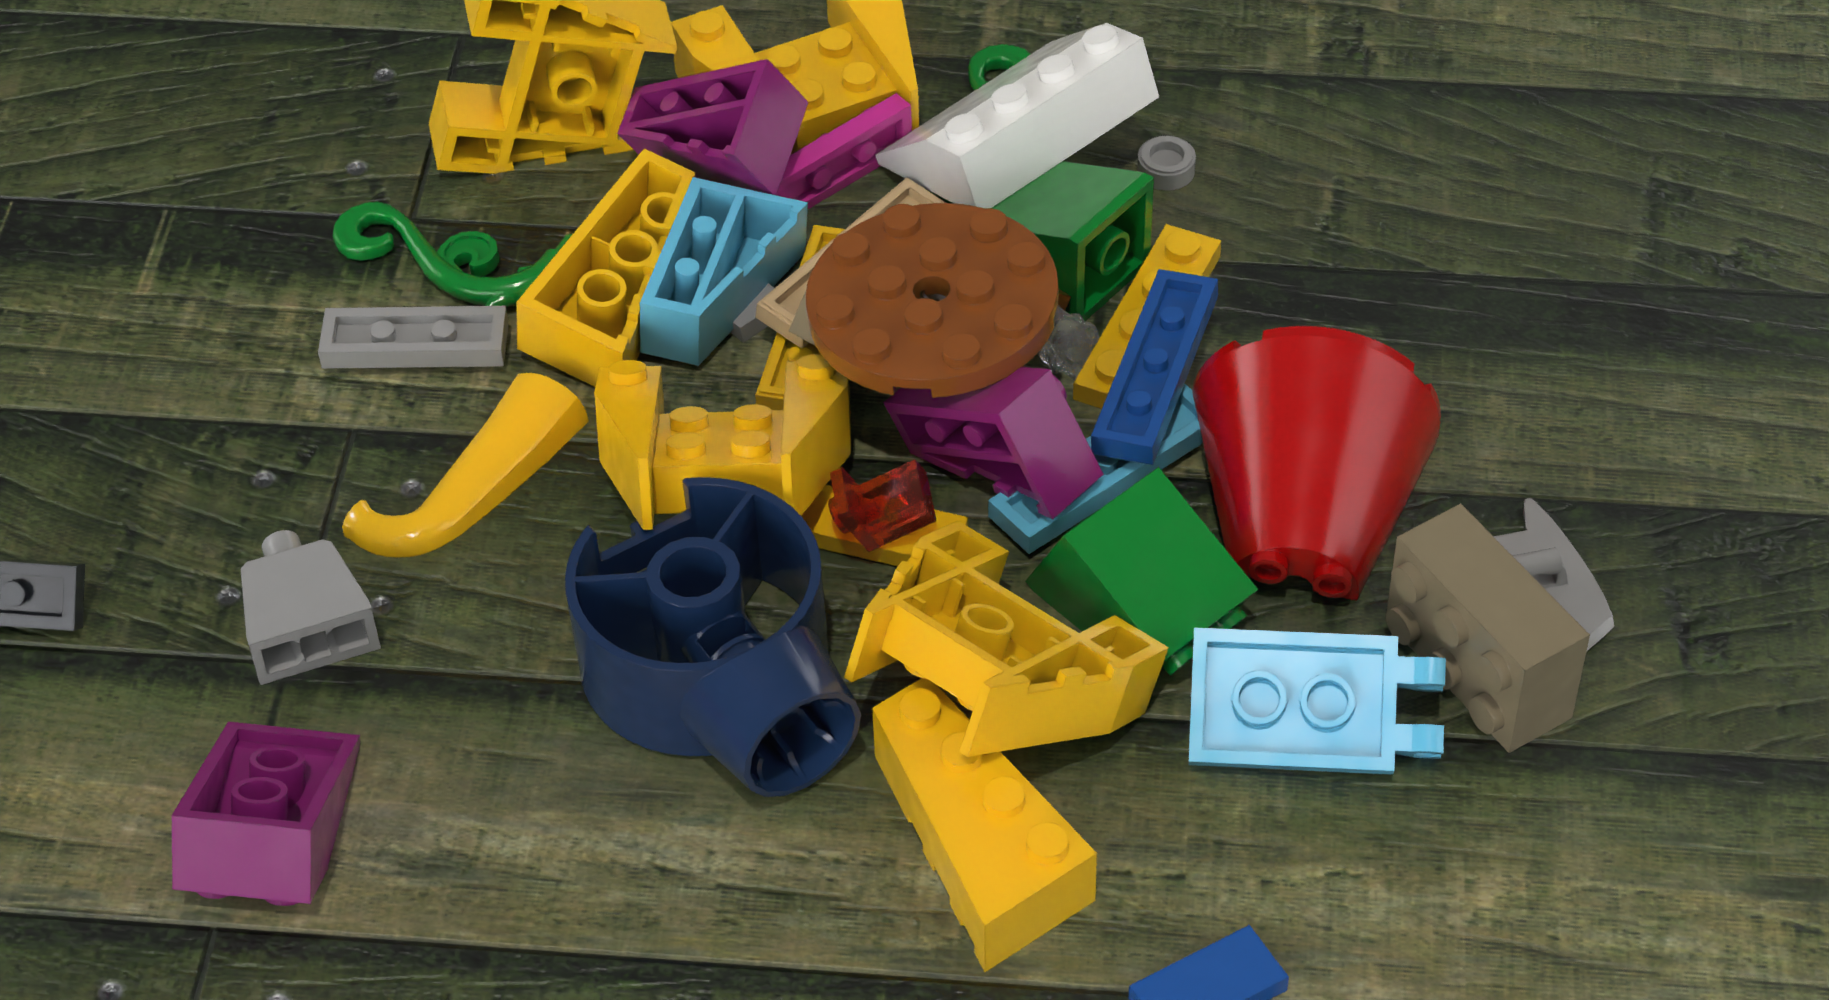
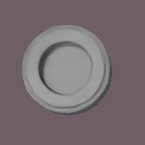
(1168, 161)

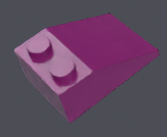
(263, 813)

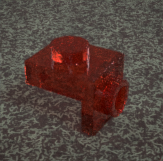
(882, 506)

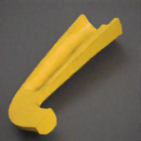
(513, 444)

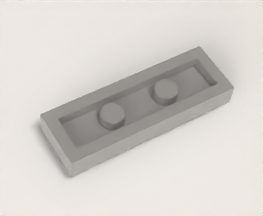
(413, 337)

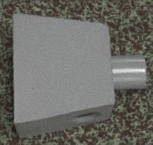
(303, 608)

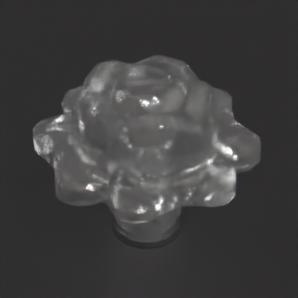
(1069, 343)

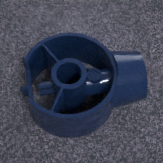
(682, 663)

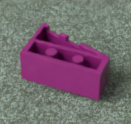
(720, 123)
(1008, 432)

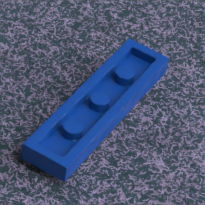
(1154, 367)

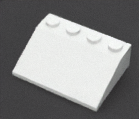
(1027, 118)

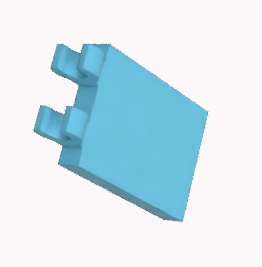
(1306, 701)

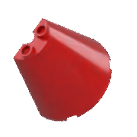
(1313, 451)

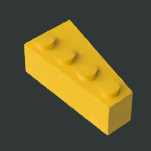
(589, 295)
(981, 825)

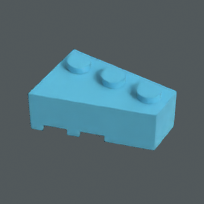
(715, 264)

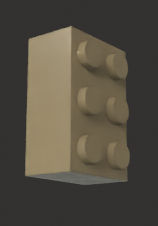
(1503, 636)

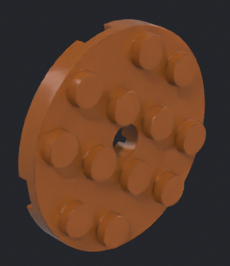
(884, 336)

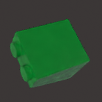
(1092, 225)
(1148, 565)

